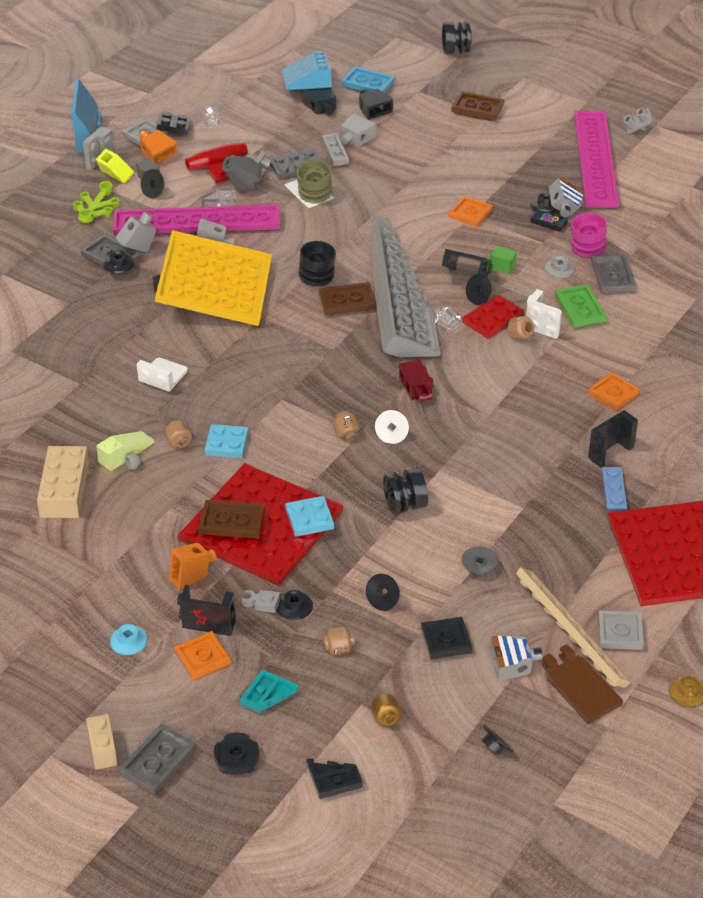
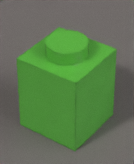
(503, 259)

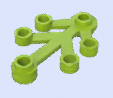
(89, 214)

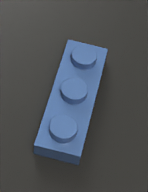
(613, 489)

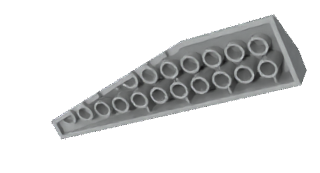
(402, 310)

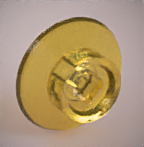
(684, 696)

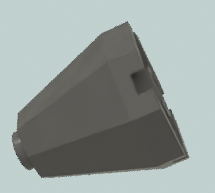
(242, 172)

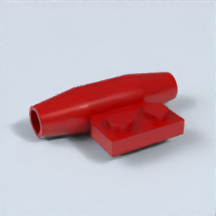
(213, 159)

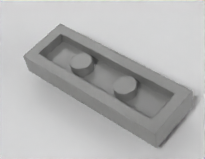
(335, 149)

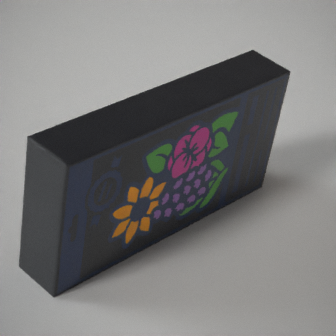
(549, 220)

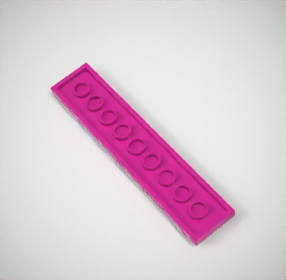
(596, 159)
(187, 219)

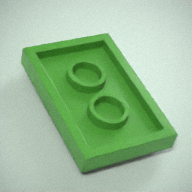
(580, 306)

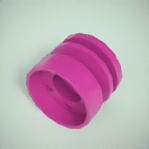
(588, 235)

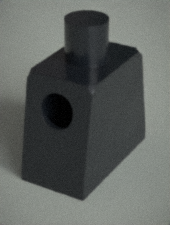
(320, 100)
(375, 103)

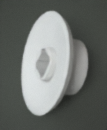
(387, 434)

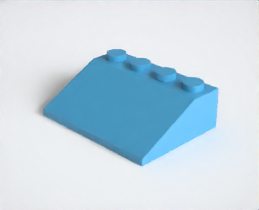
(308, 72)
(84, 114)

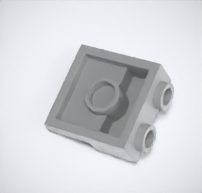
(96, 144)

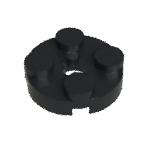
(236, 764)

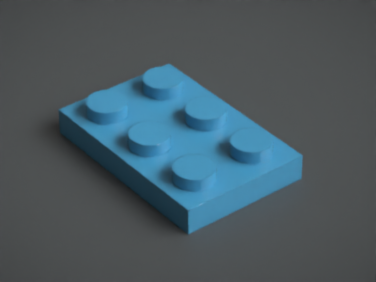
(367, 80)

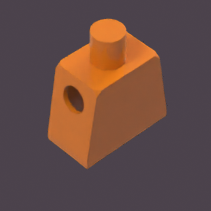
(157, 146)
(189, 564)

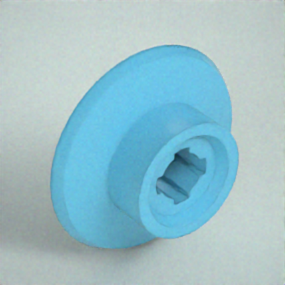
(128, 645)

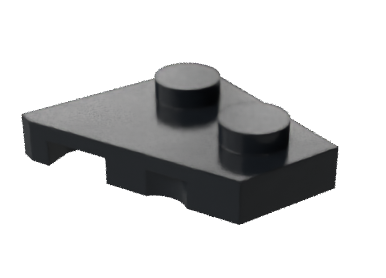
(334, 777)

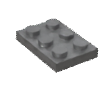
(287, 165)
(103, 246)
(613, 273)
(157, 758)

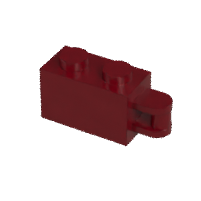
(416, 380)

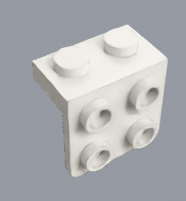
(544, 317)
(160, 373)

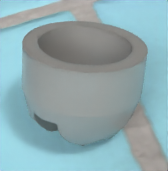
(132, 461)

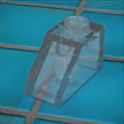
(219, 197)

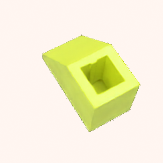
(114, 166)

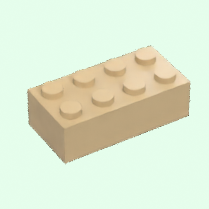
(63, 482)

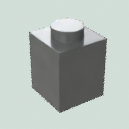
(146, 165)

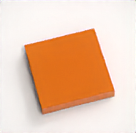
(470, 211)
(613, 391)
(202, 655)

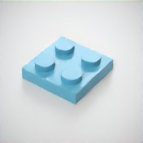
(226, 441)
(309, 516)

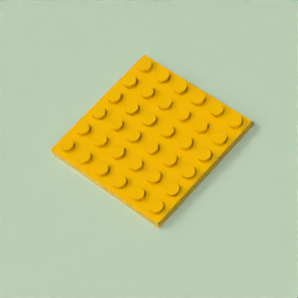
(214, 278)

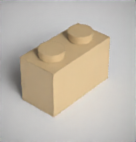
(101, 741)

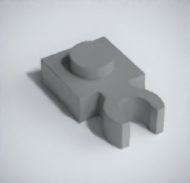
(264, 601)

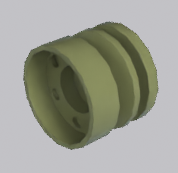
(314, 181)

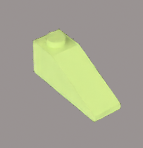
(115, 448)

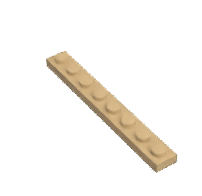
(576, 632)

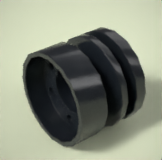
(457, 36)
(317, 263)
(405, 490)

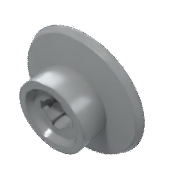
(559, 267)

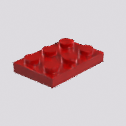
(492, 316)

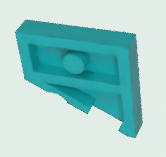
(267, 691)

